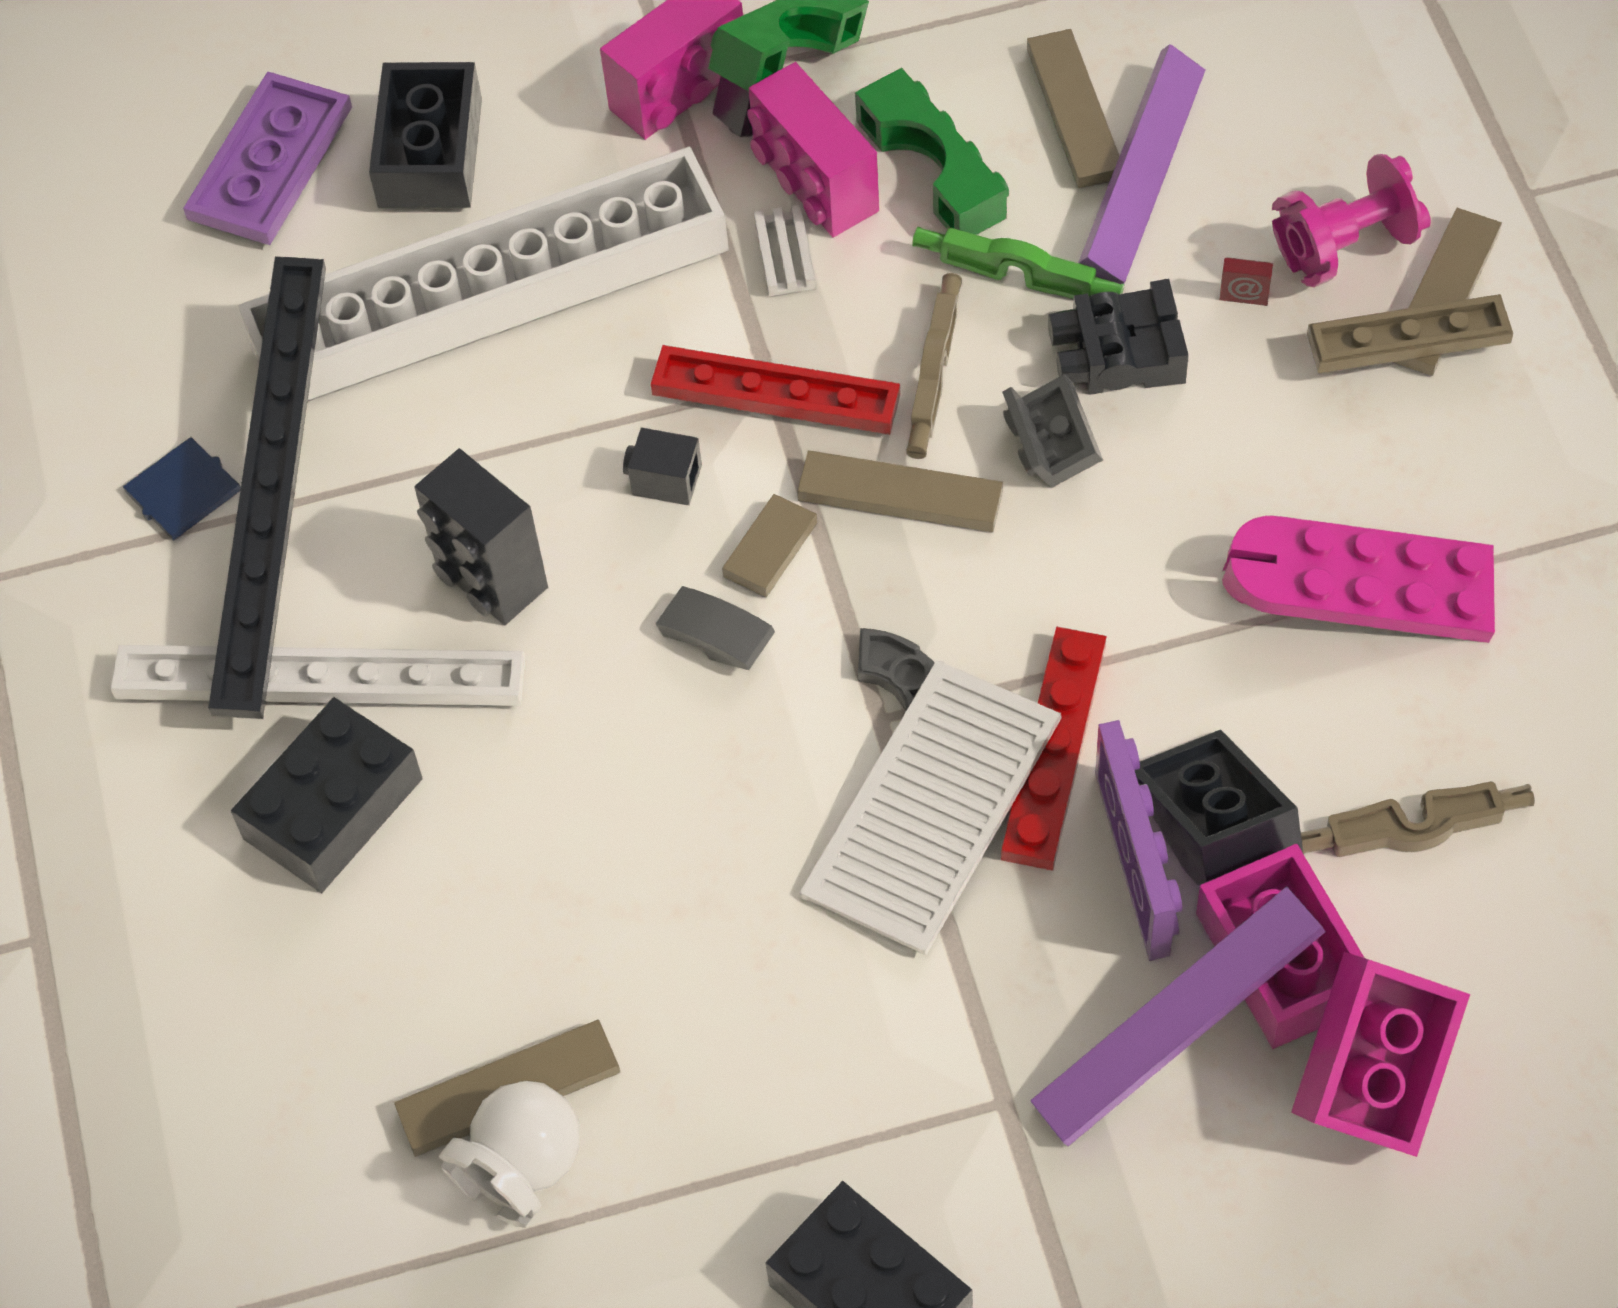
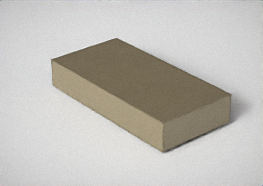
(769, 545)

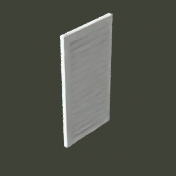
(930, 806)

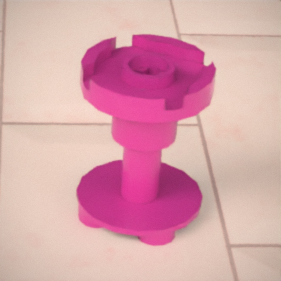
(1313, 233)

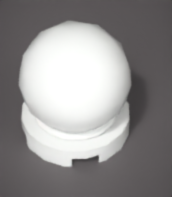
(517, 1145)

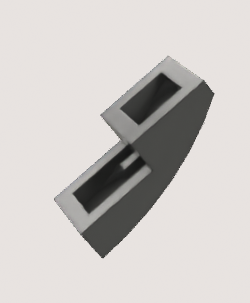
(717, 626)

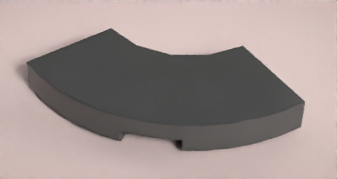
(892, 664)

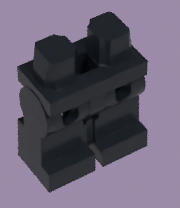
(1122, 339)

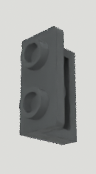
(1052, 431)

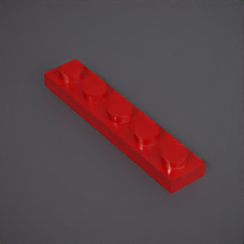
(776, 389)
(1043, 801)

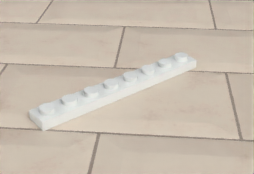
(326, 673)

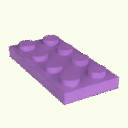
(268, 158)
(1137, 846)

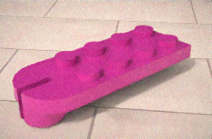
(1363, 577)

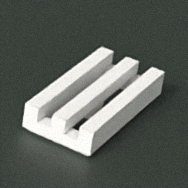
(779, 221)

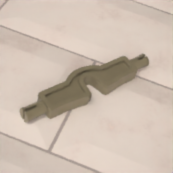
(934, 356)
(1443, 813)

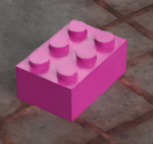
(663, 62)
(813, 150)
(1297, 995)
(1380, 1054)

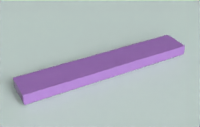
(1142, 165)
(1177, 1016)

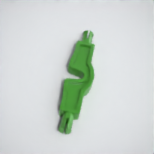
(995, 256)

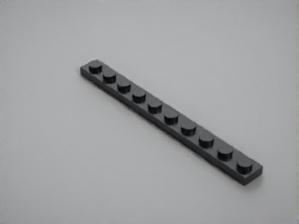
(267, 490)

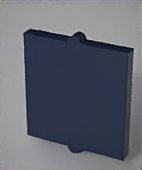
(182, 488)

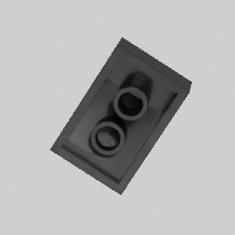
(1217, 807)

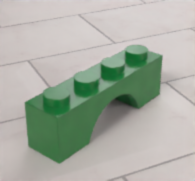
(758, 41)
(902, 117)

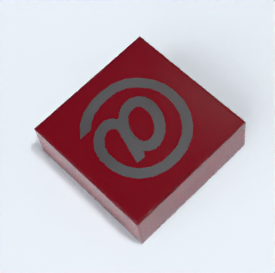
(1246, 281)

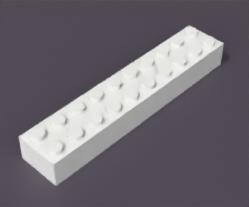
(508, 269)

